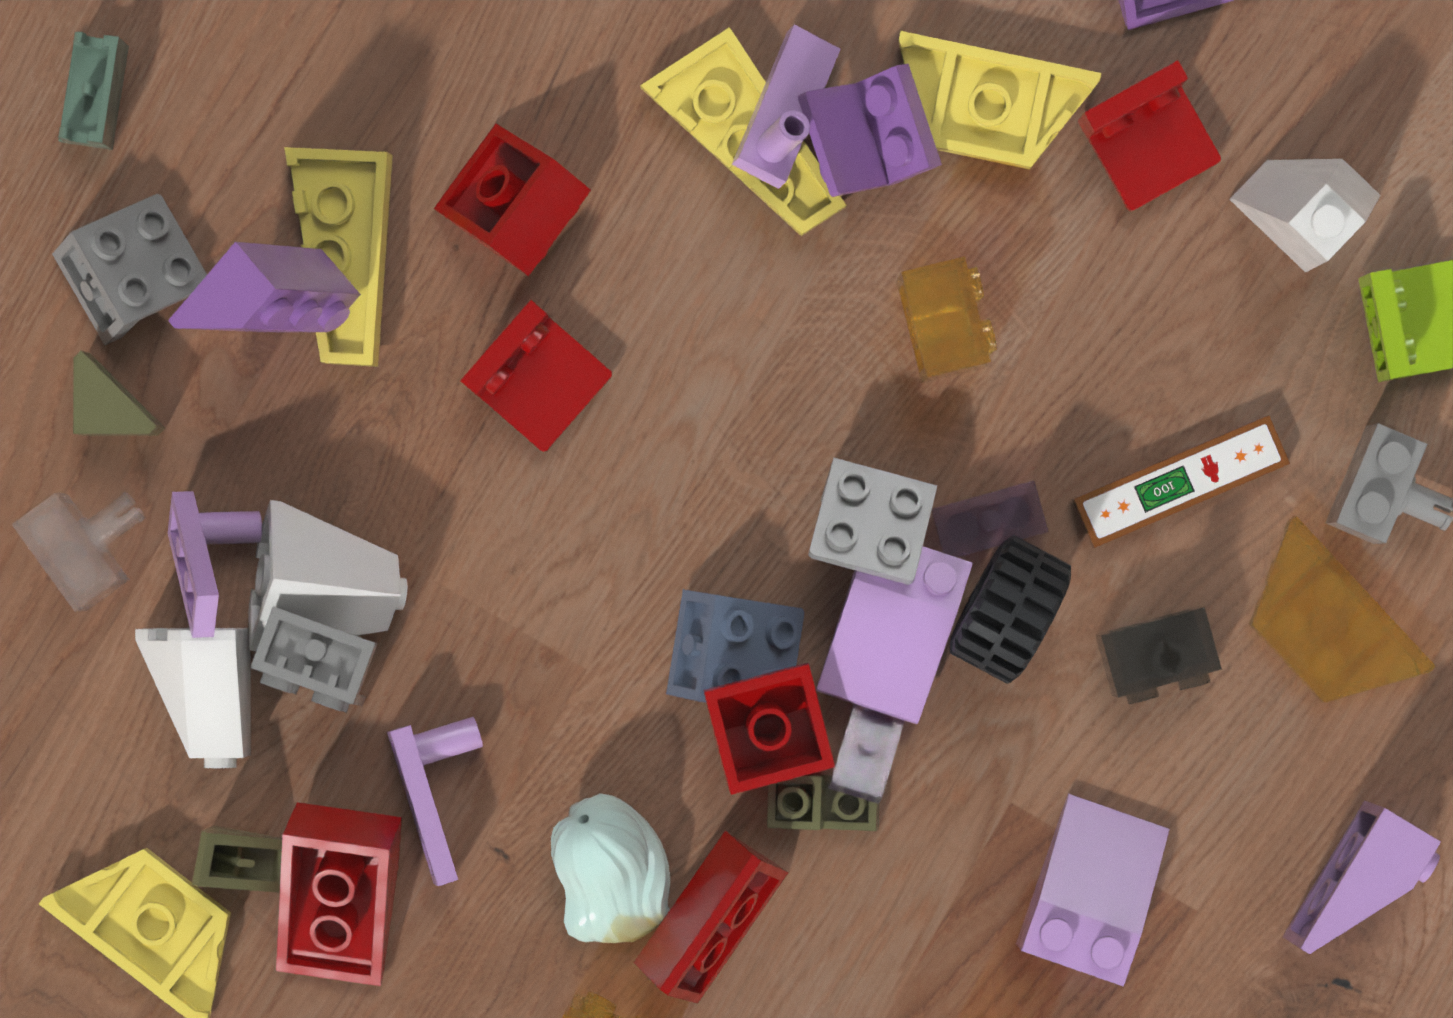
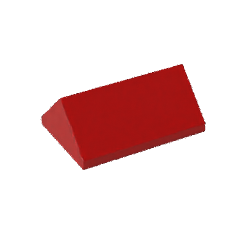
(709, 919)

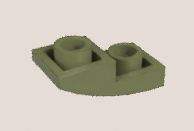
(811, 805)

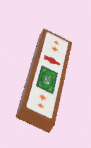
(1181, 481)

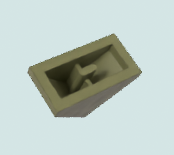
(105, 405)
(238, 860)

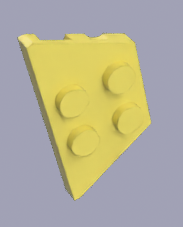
(992, 100)
(150, 927)

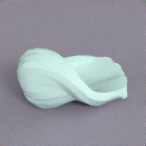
(610, 871)

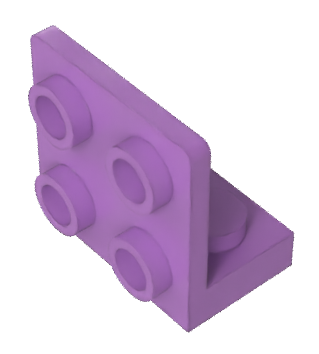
(870, 132)

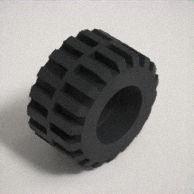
(1010, 609)

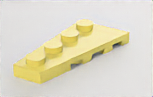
(714, 99)
(345, 213)

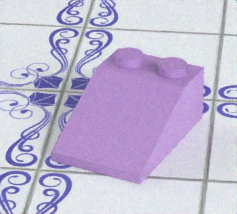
(894, 636)
(1368, 870)
(1094, 890)

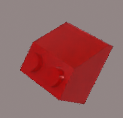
(512, 199)
(768, 728)

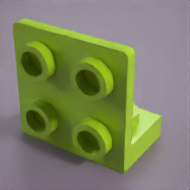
(1410, 319)

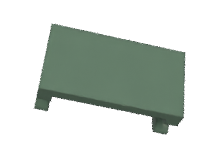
(93, 91)

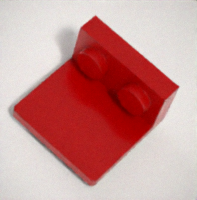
(1149, 137)
(537, 377)

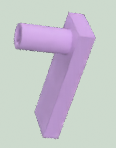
(778, 120)
(188, 538)
(411, 755)

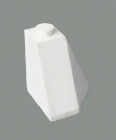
(1307, 206)
(322, 575)
(204, 689)

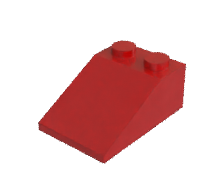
(337, 893)

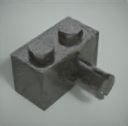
(1159, 653)

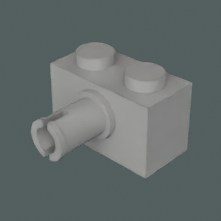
(1383, 486)

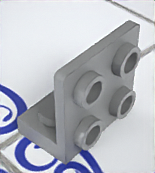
(129, 266)
(872, 521)
(315, 657)

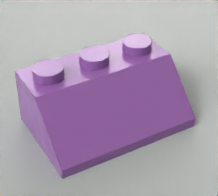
(269, 292)

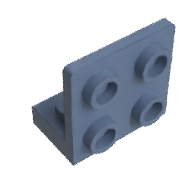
(730, 641)

